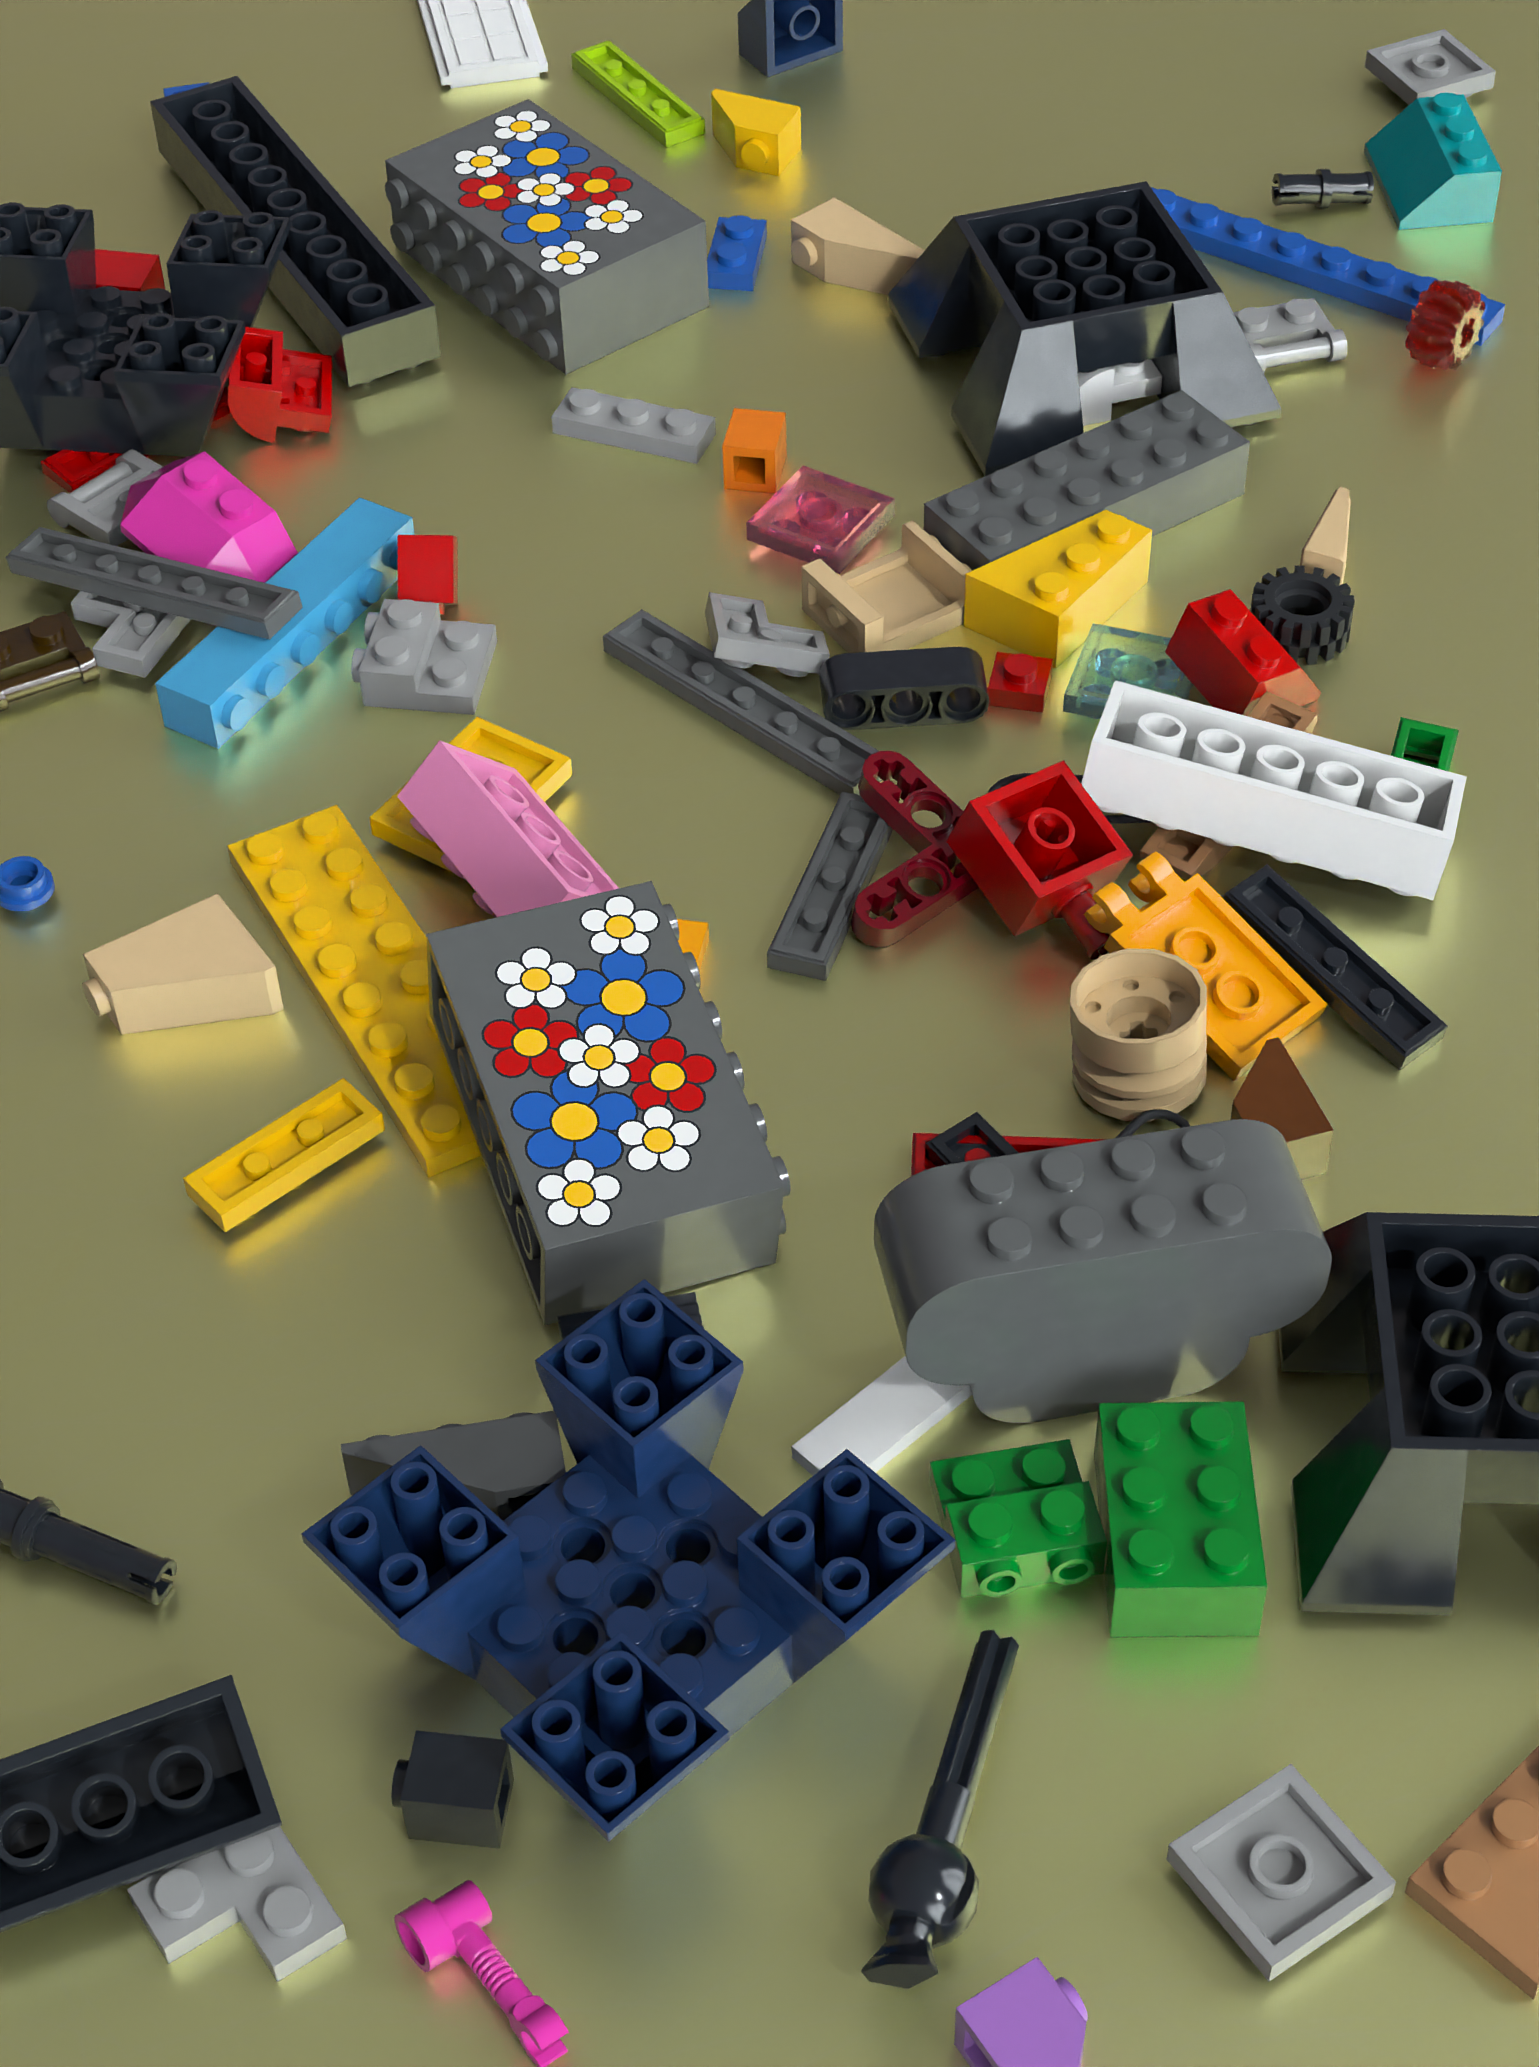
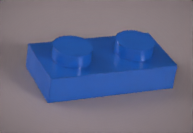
(736, 253)

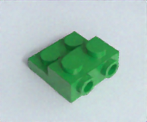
(1018, 1518)

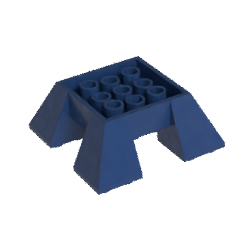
(637, 1593)

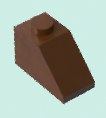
(1280, 1097)

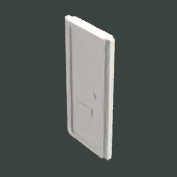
(482, 41)

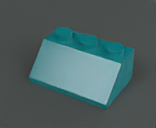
(1435, 165)

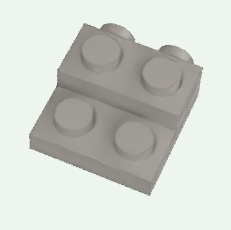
(421, 660)

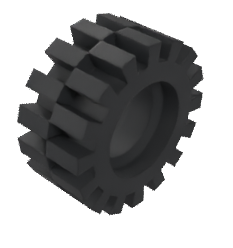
(1321, 599)

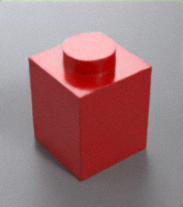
(428, 569)

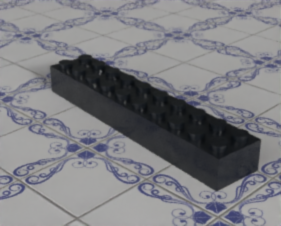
(332, 266)

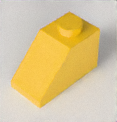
(756, 131)

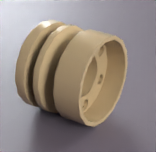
(1138, 1033)

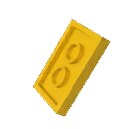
(537, 764)

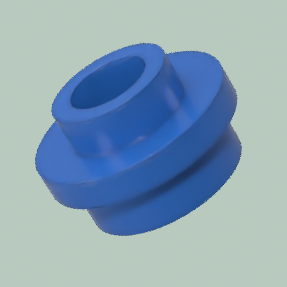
(24, 884)

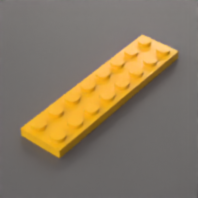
(364, 969)

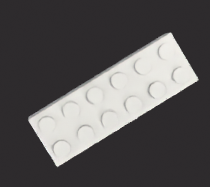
(1274, 790)

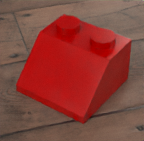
(1235, 656)

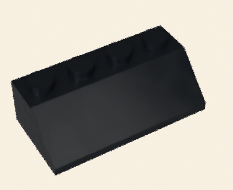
(128, 1800)

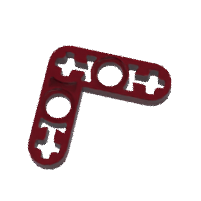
(933, 858)

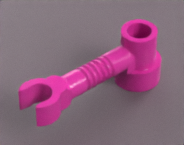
(453, 1927)

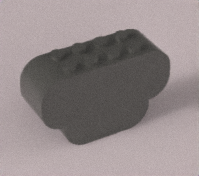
(1100, 1267)

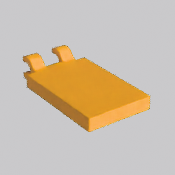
(1248, 984)

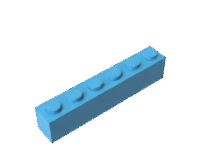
(237, 673)

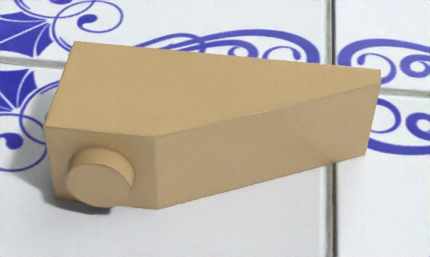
(850, 248)

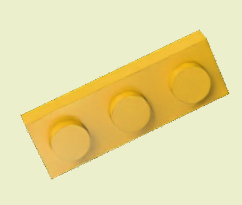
(284, 1154)

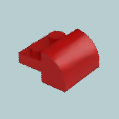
(279, 387)

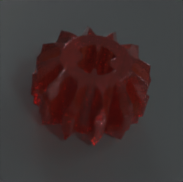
(1445, 324)

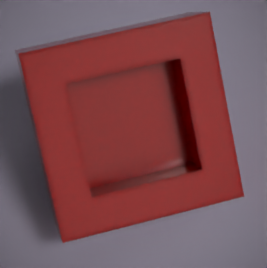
(1020, 681)

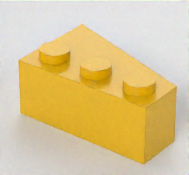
(1059, 586)

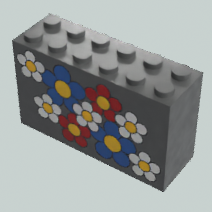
(548, 235)
(604, 1100)

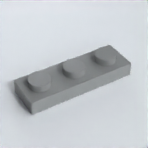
(634, 425)

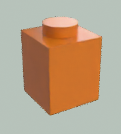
(754, 450)

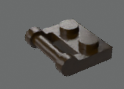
(42, 657)

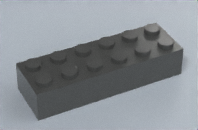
(1145, 466)

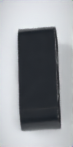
(904, 688)

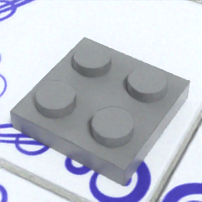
(1429, 67)
(1280, 1871)

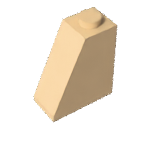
(182, 972)

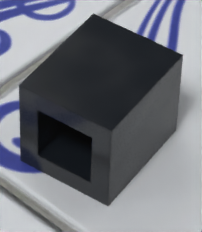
(454, 1789)

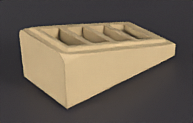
(1329, 539)

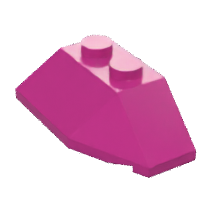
(206, 519)

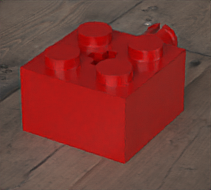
(1041, 852)

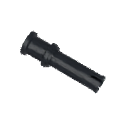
(38, 1530)

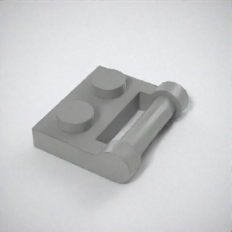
(1291, 333)
(100, 503)

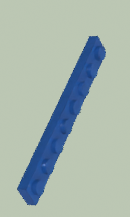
(1306, 261)

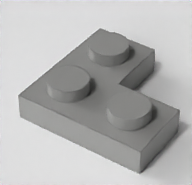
(134, 634)
(745, 638)
(248, 1883)

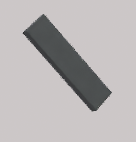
(828, 890)

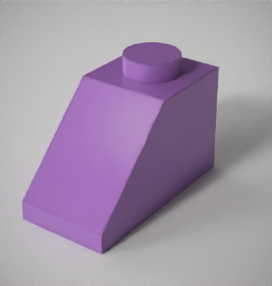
(1023, 2022)

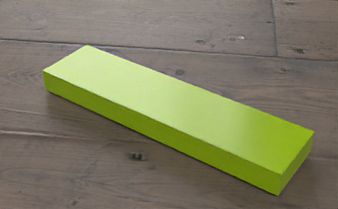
(638, 93)

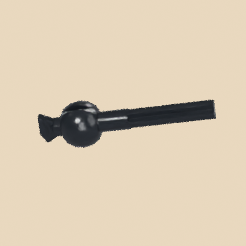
(924, 1883)

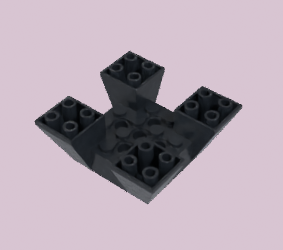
(1070, 293)
(119, 365)
(1451, 1355)

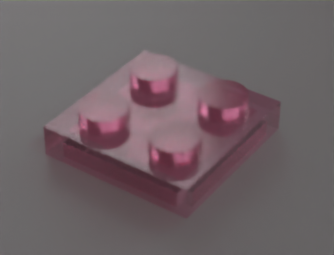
(820, 519)

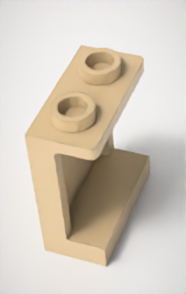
(891, 599)

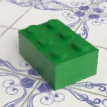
(1179, 1520)

